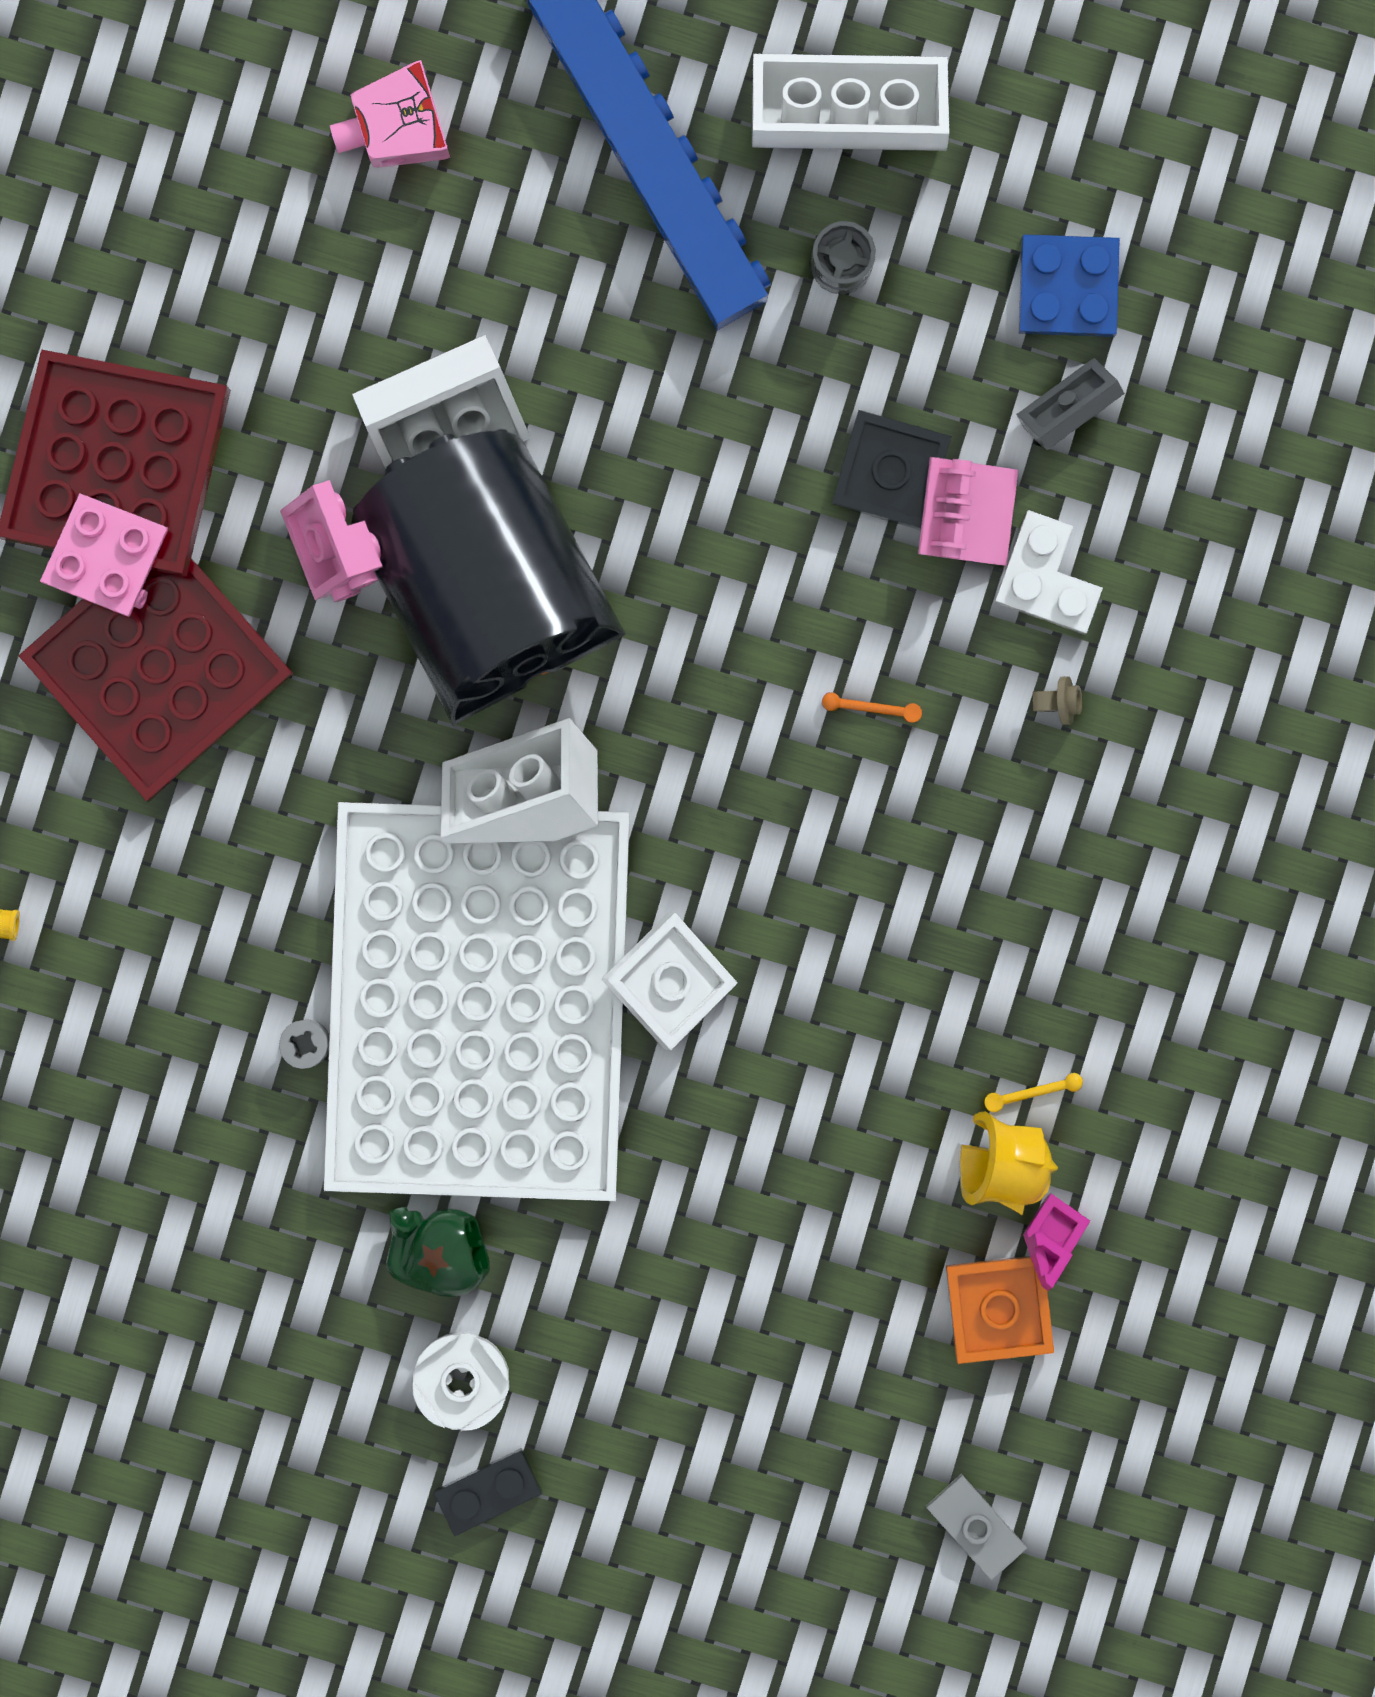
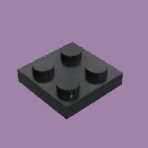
(888, 469)

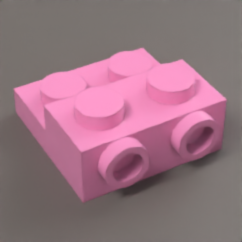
(332, 555)

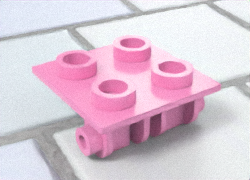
(968, 511)
(104, 555)

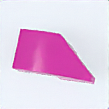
(1052, 1238)

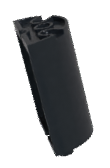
(483, 569)

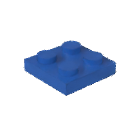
(1069, 285)

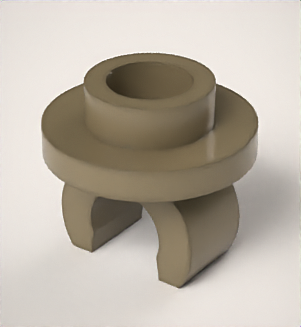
(1065, 700)

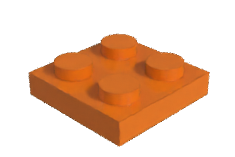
(998, 1310)

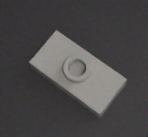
(976, 1526)

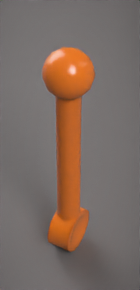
(910, 712)

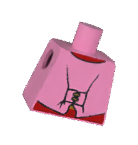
(394, 121)

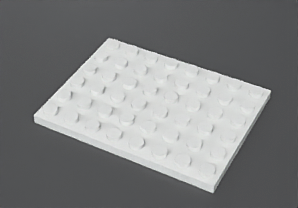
(474, 1009)

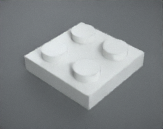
(669, 981)

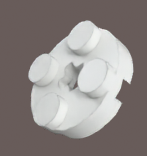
(456, 1409)

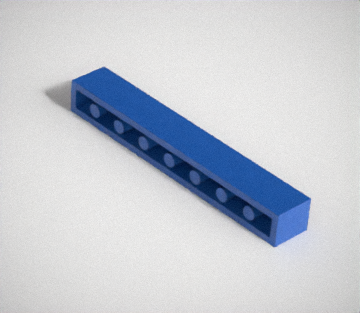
(654, 157)

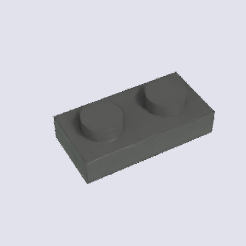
(1070, 404)

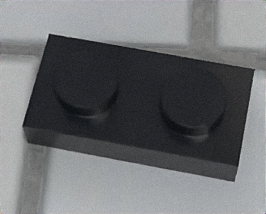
(487, 1492)

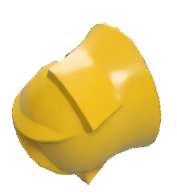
(1011, 1171)

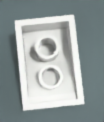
(522, 788)

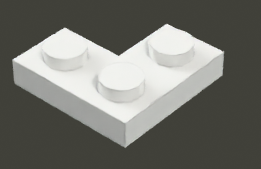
(1033, 580)

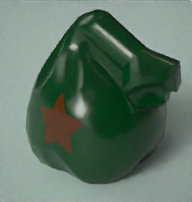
(437, 1253)

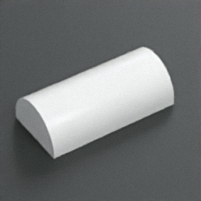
(850, 102)

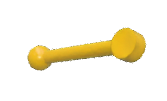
(995, 1102)

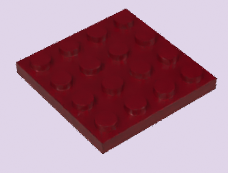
(117, 438)
(160, 681)

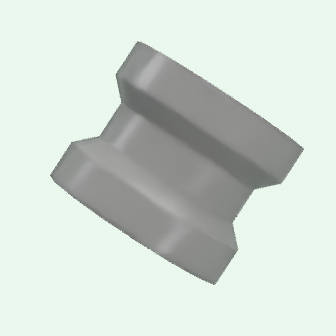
(315, 1040)

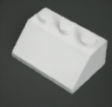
(446, 395)

